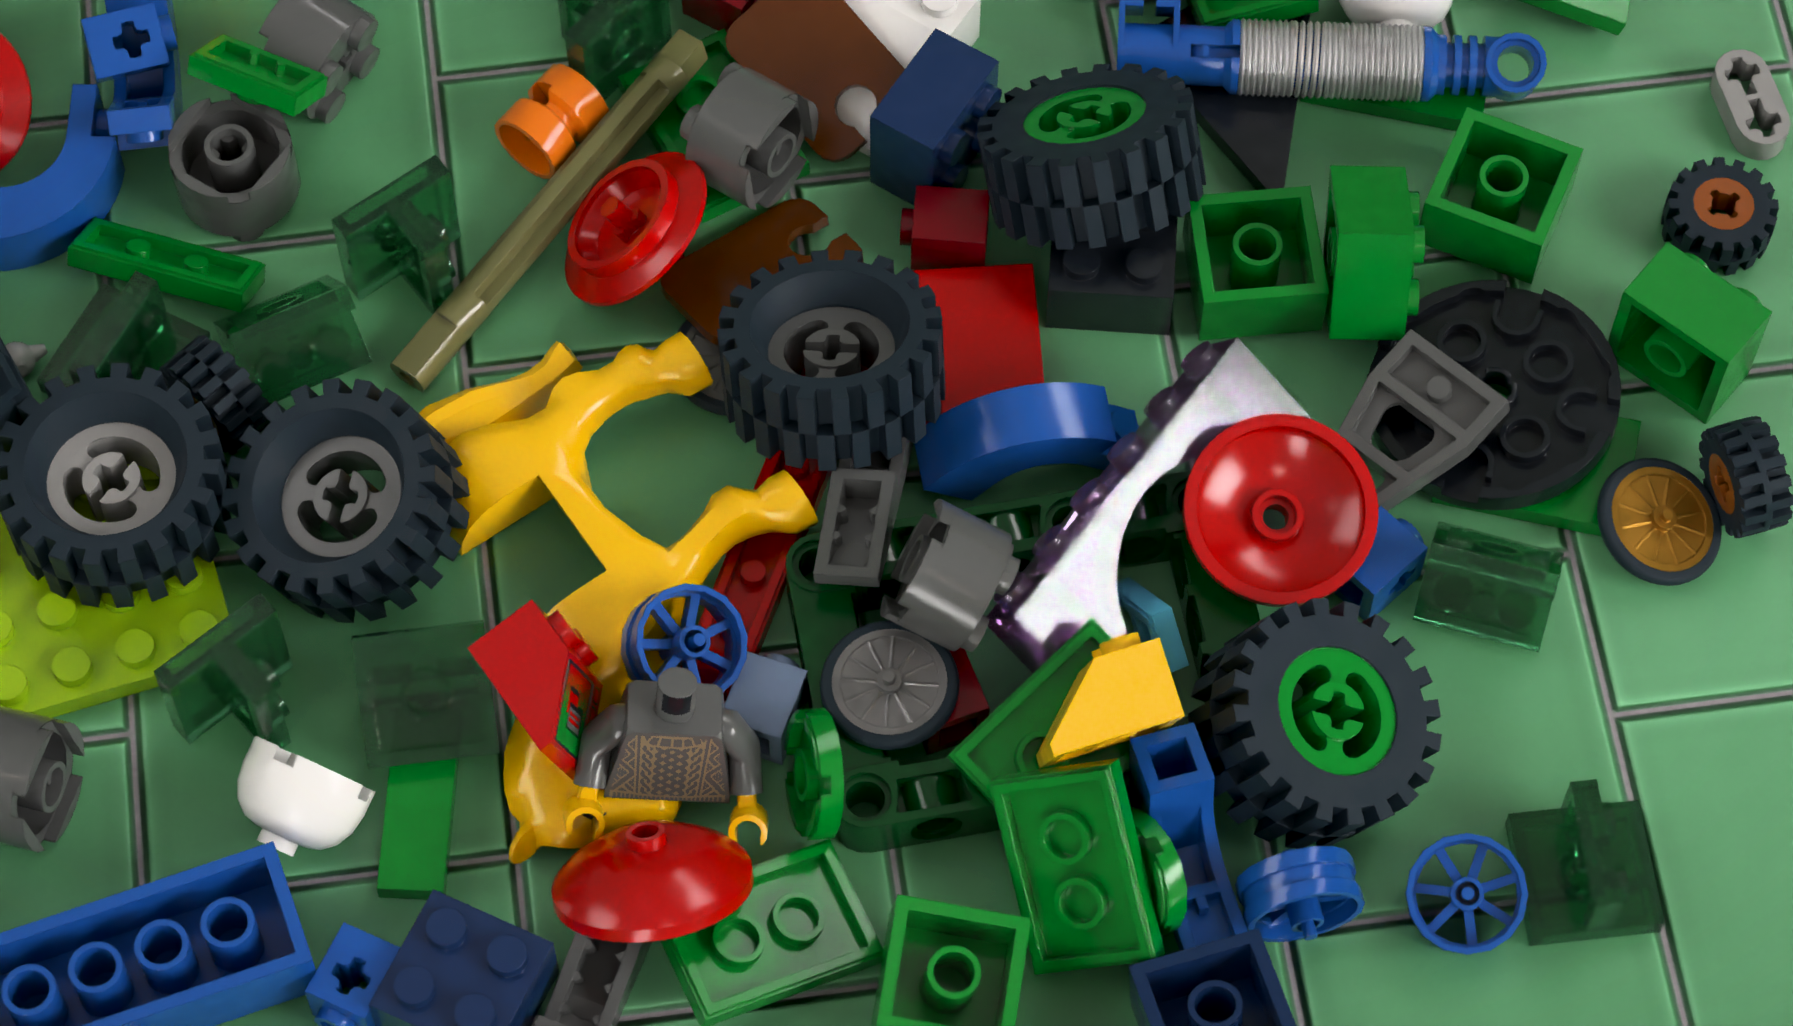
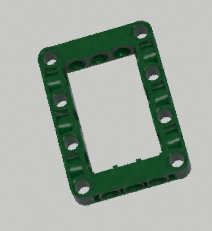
(934, 797)

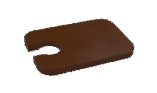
(818, 53)
(706, 277)

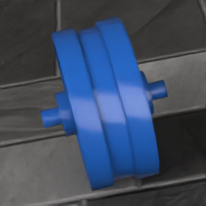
(689, 641)
(1300, 893)
(1467, 893)

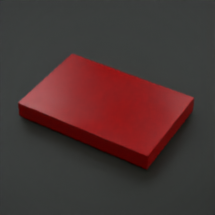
(987, 329)

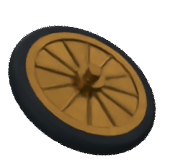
(1659, 521)

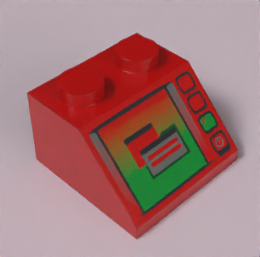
(543, 678)

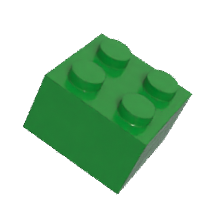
(1499, 194)
(1371, 252)
(1255, 263)
(1687, 331)
(950, 965)

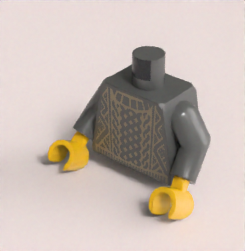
(671, 745)

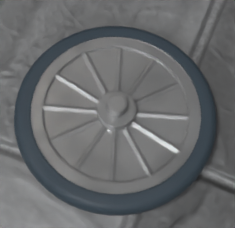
(889, 686)

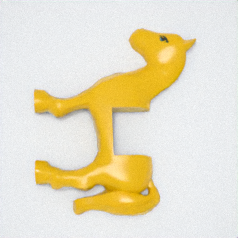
(528, 445)

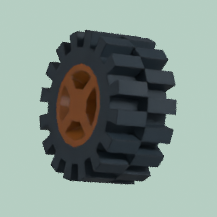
(221, 387)

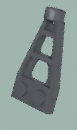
(1438, 394)

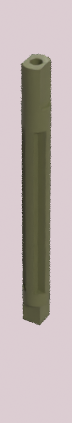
(548, 212)

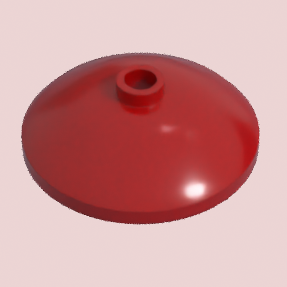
(1304, 475)
(652, 882)

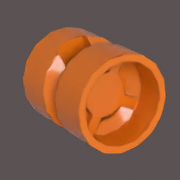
(544, 128)

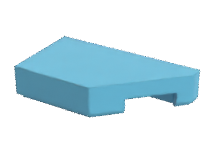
(1152, 620)

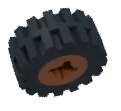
(1720, 238)
(1746, 476)

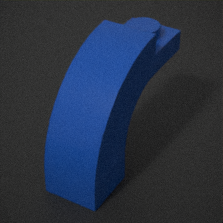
(148, 101)
(82, 184)
(1018, 431)
(1176, 788)

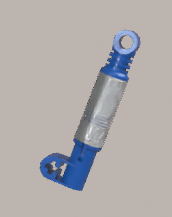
(1325, 60)

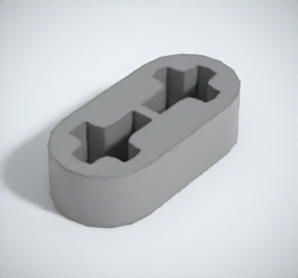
(1760, 100)

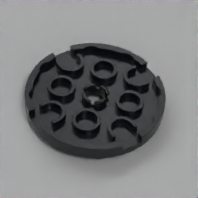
(1558, 382)

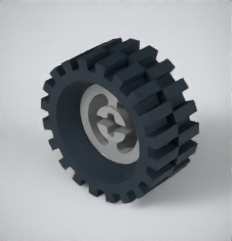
(82, 446)

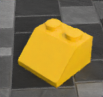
(1114, 699)

